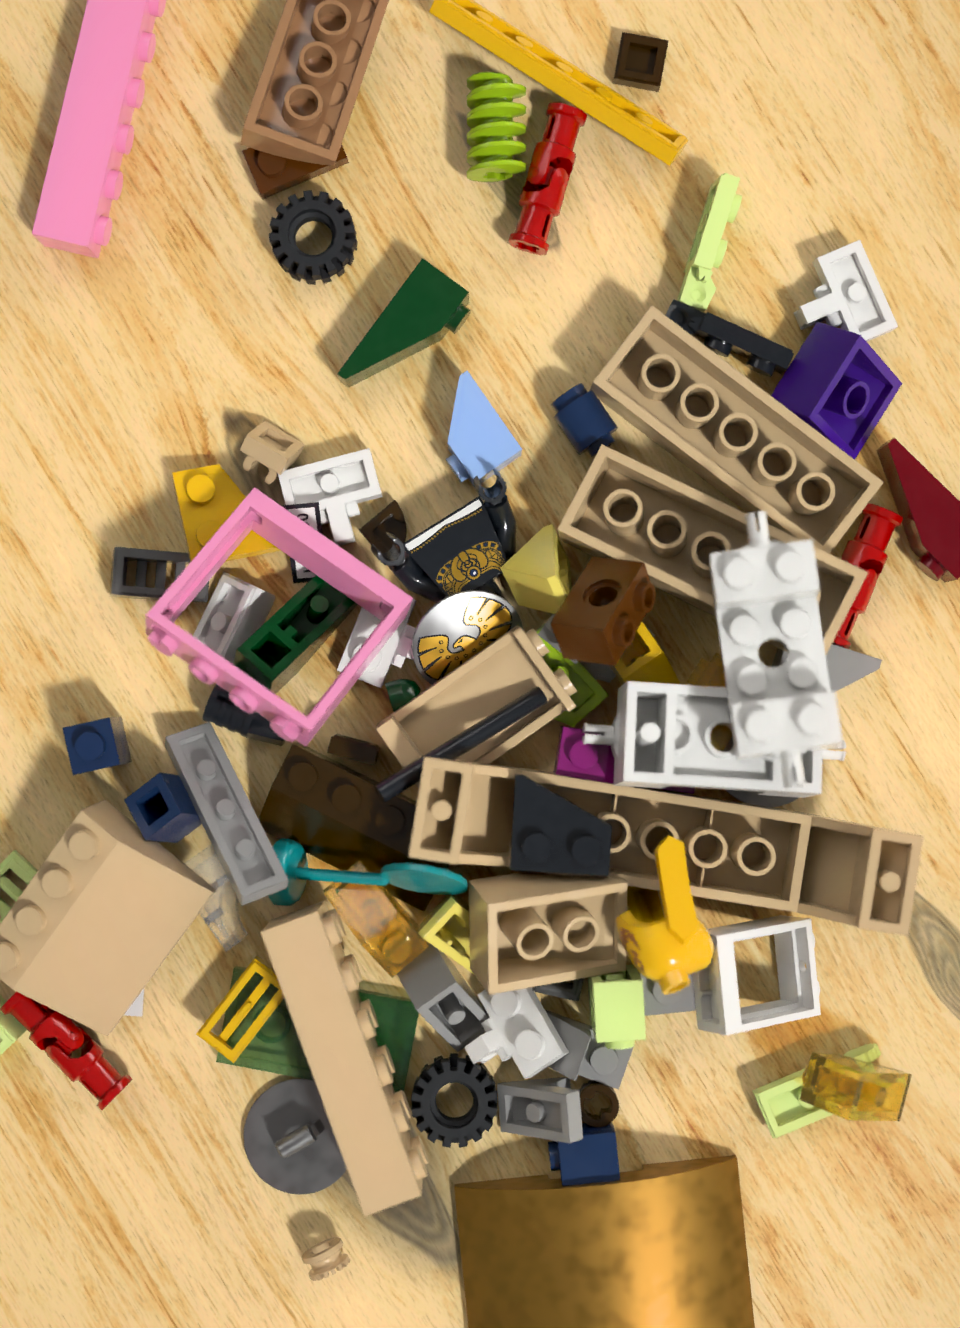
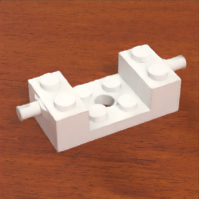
(764, 596)
(665, 741)

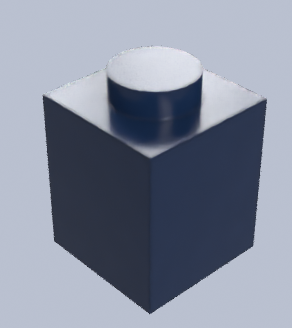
(97, 745)
(163, 809)
(589, 1159)

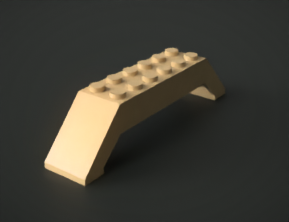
(731, 847)

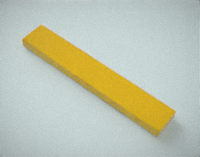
(562, 77)

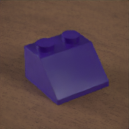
(838, 386)

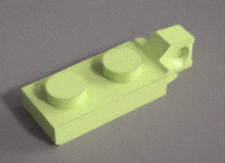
(708, 246)

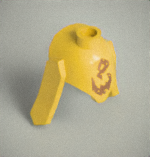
(671, 946)

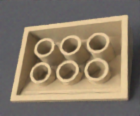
(98, 919)

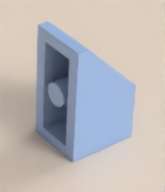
(478, 435)

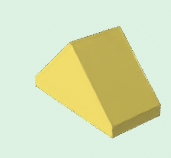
(540, 572)
(449, 929)

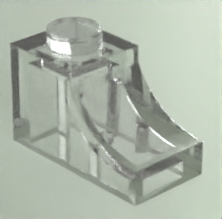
(222, 909)

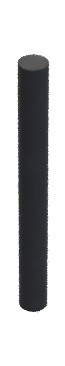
(463, 742)

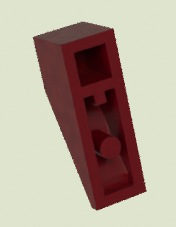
(927, 511)

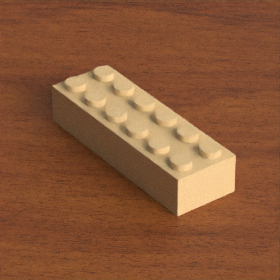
(733, 433)
(673, 528)
(345, 1057)

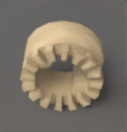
(325, 1258)

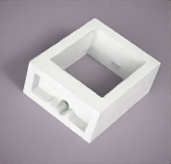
(717, 984)

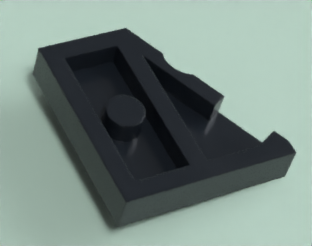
(556, 833)

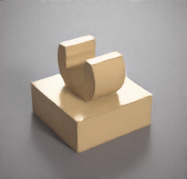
(271, 448)

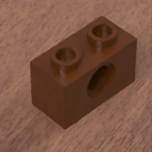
(603, 610)

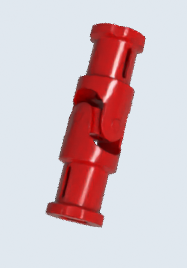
(547, 178)
(868, 554)
(59, 1039)

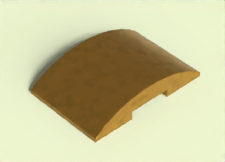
(608, 1254)

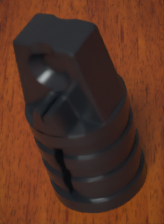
(228, 715)

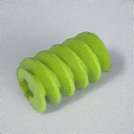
(494, 127)

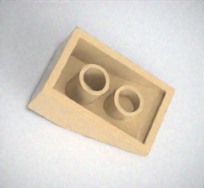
(544, 929)

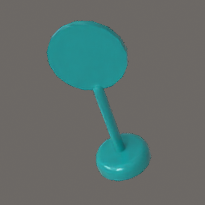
(403, 875)

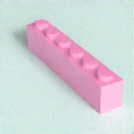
(96, 125)

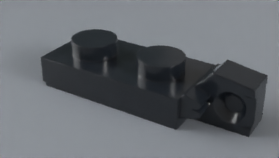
(723, 337)

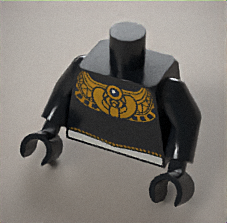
(459, 550)

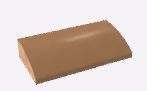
(312, 78)

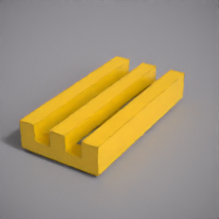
(219, 1042)

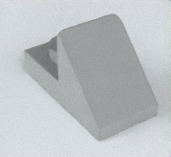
(586, 1056)
(541, 1109)

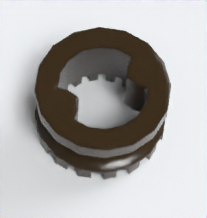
(606, 1115)

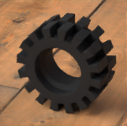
(309, 209)
(448, 1128)

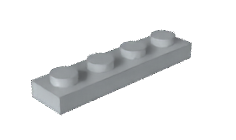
(226, 813)

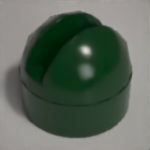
(401, 692)

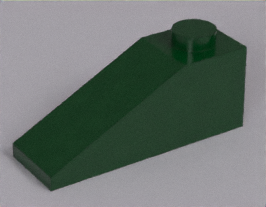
(412, 321)
(293, 634)

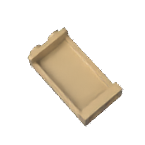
(475, 691)

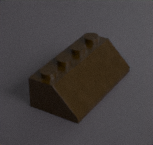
(342, 817)

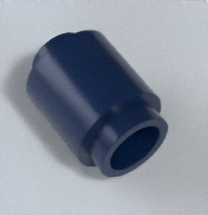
(584, 420)

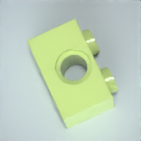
(617, 1008)

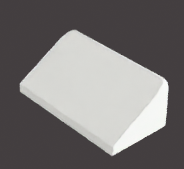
(232, 615)

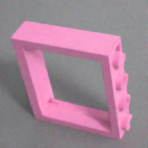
(319, 556)

